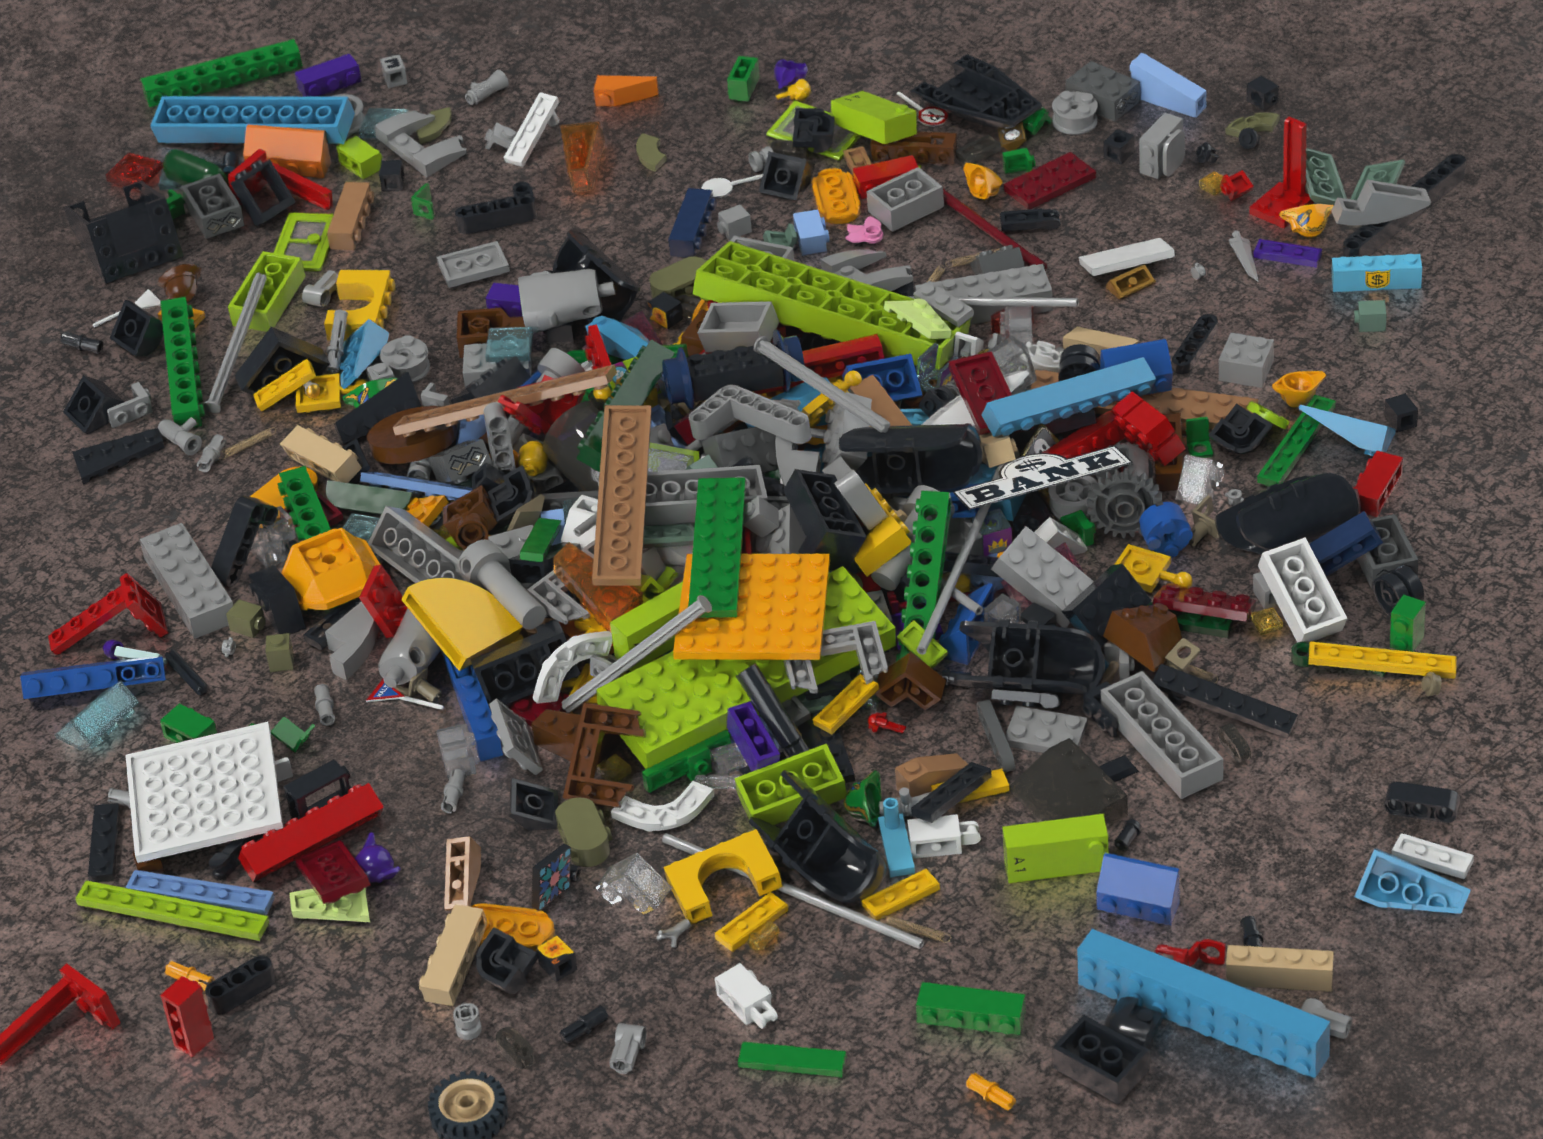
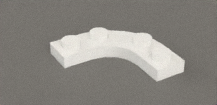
(566, 656)
(665, 816)

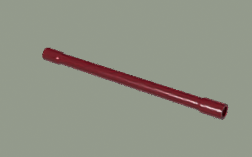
(988, 228)

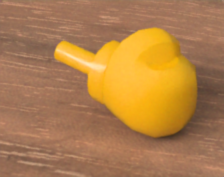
(797, 91)

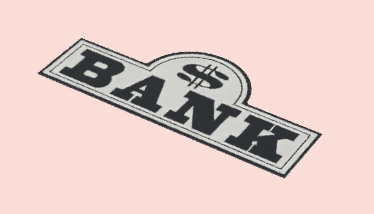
(1039, 472)

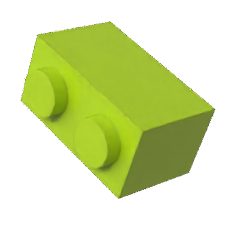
(359, 157)

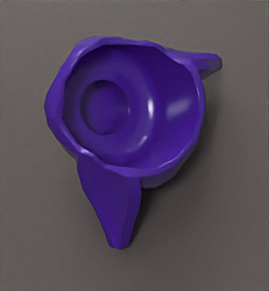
(789, 73)
(376, 861)

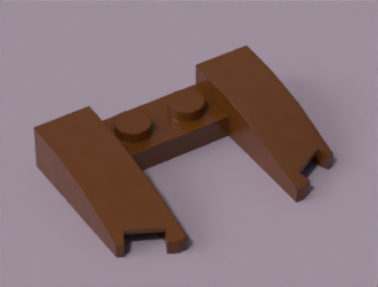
(593, 723)

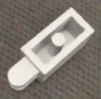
(941, 836)
(746, 996)

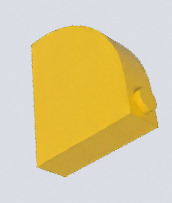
(461, 618)

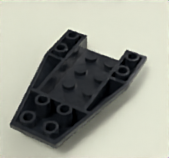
(980, 95)

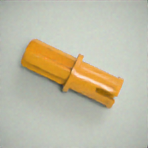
(177, 970)
(990, 1091)

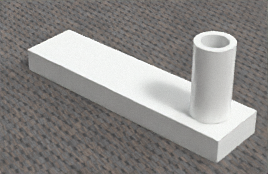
(531, 129)

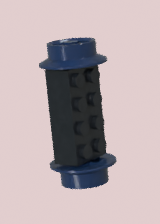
(703, 375)

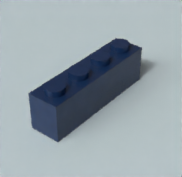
(691, 222)
(1346, 543)

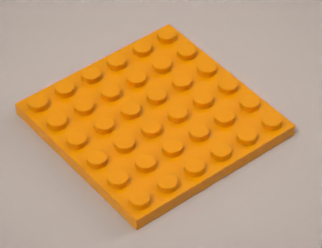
(776, 617)

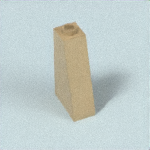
(1096, 339)

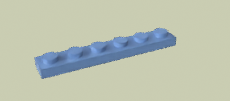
(414, 485)
(204, 892)

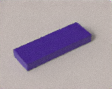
(1287, 253)

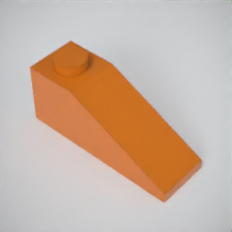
(620, 90)

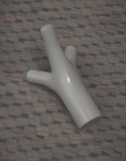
(674, 932)

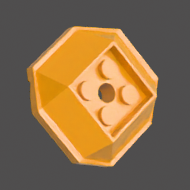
(329, 569)

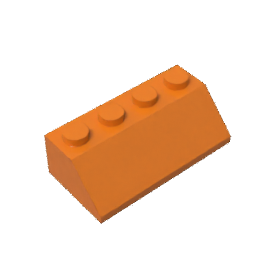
(292, 148)

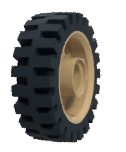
(468, 1107)

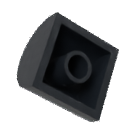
(137, 330)

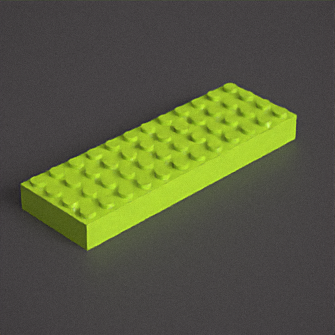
(816, 300)
(691, 697)

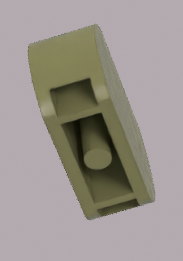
(676, 278)
(583, 831)

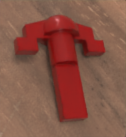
(878, 720)

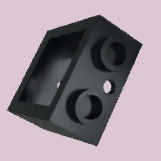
(276, 184)
(314, 781)

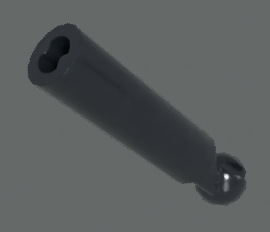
(772, 710)

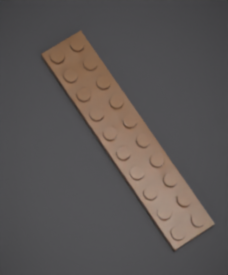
(530, 394)
(1178, 400)
(622, 496)

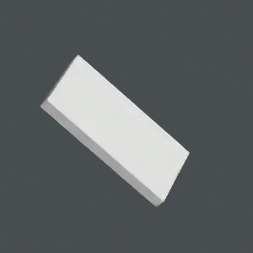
(1126, 256)

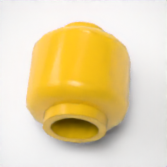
(533, 458)

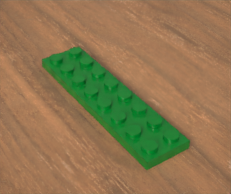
(718, 544)

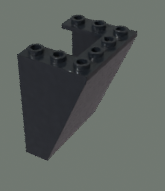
(128, 237)

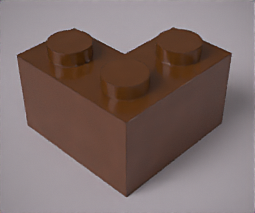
(910, 679)

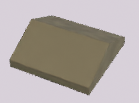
(527, 514)

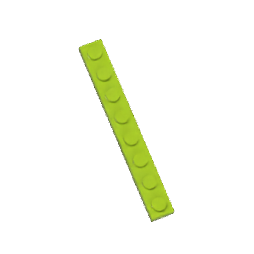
(172, 910)

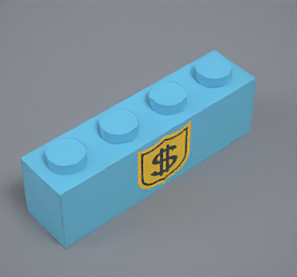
(1376, 273)

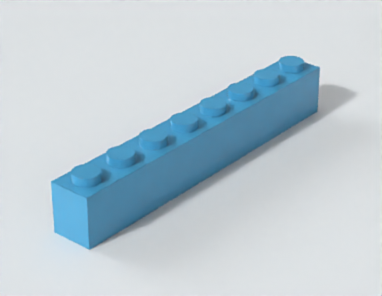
(1068, 397)

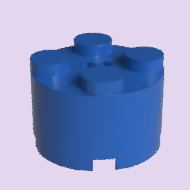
(1165, 529)

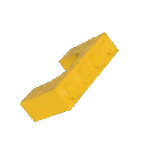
(362, 285)
(884, 540)
(742, 853)

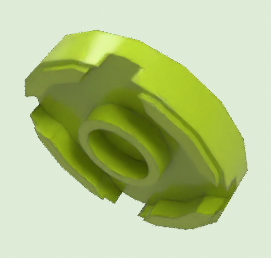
(1268, 415)

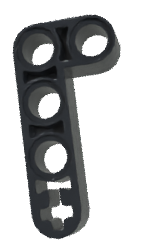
(498, 212)
(239, 537)

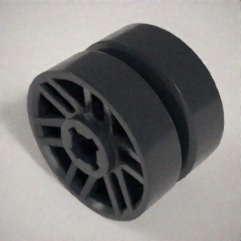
(1078, 360)
(1392, 585)

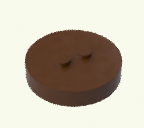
(399, 449)

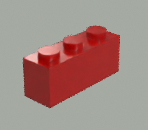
(875, 174)
(1378, 481)
(187, 1016)

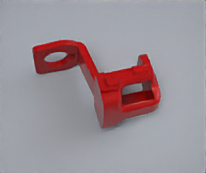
(1190, 956)

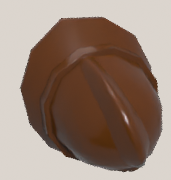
(180, 281)

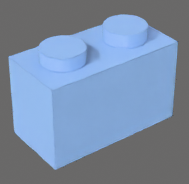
(811, 232)

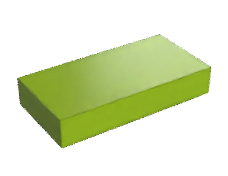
(911, 637)

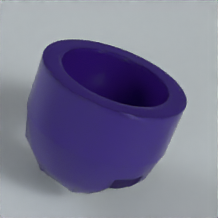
(109, 648)

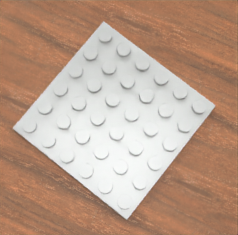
(203, 792)

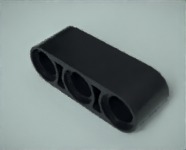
(1422, 802)
(240, 985)

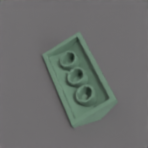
(1383, 172)
(1322, 178)
(668, 535)

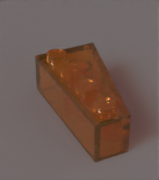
(583, 153)
(603, 601)

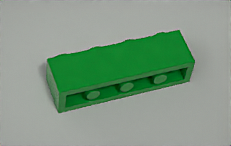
(971, 1008)

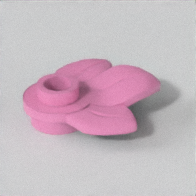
(869, 232)

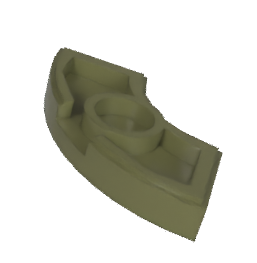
(1258, 122)
(433, 130)
(648, 152)

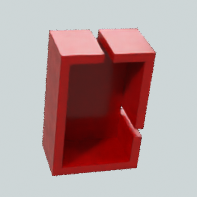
(1147, 428)

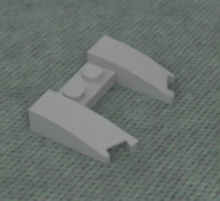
(395, 134)
(849, 262)
(552, 596)
(858, 637)

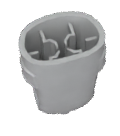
(561, 297)
(408, 652)

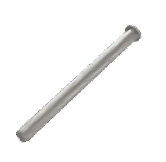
(235, 344)
(763, 346)
(637, 653)

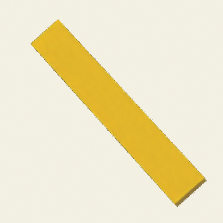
(1381, 660)

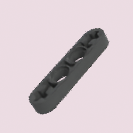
(995, 736)

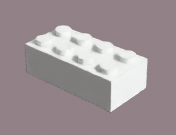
(1302, 591)

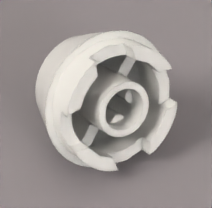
(1044, 356)

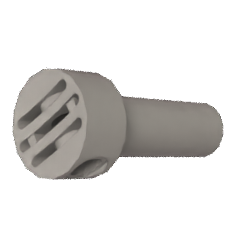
(555, 365)
(488, 568)
(890, 573)

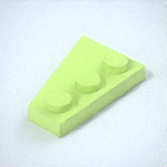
(922, 316)
(348, 908)

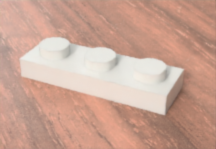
(1433, 856)

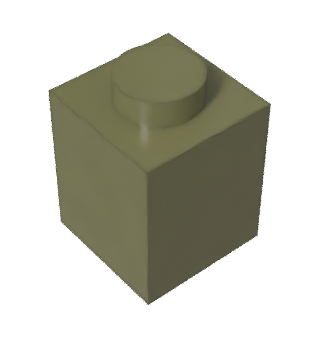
(246, 618)
(279, 652)

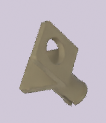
(1203, 523)
(1181, 663)
(419, 684)

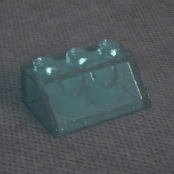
(98, 717)

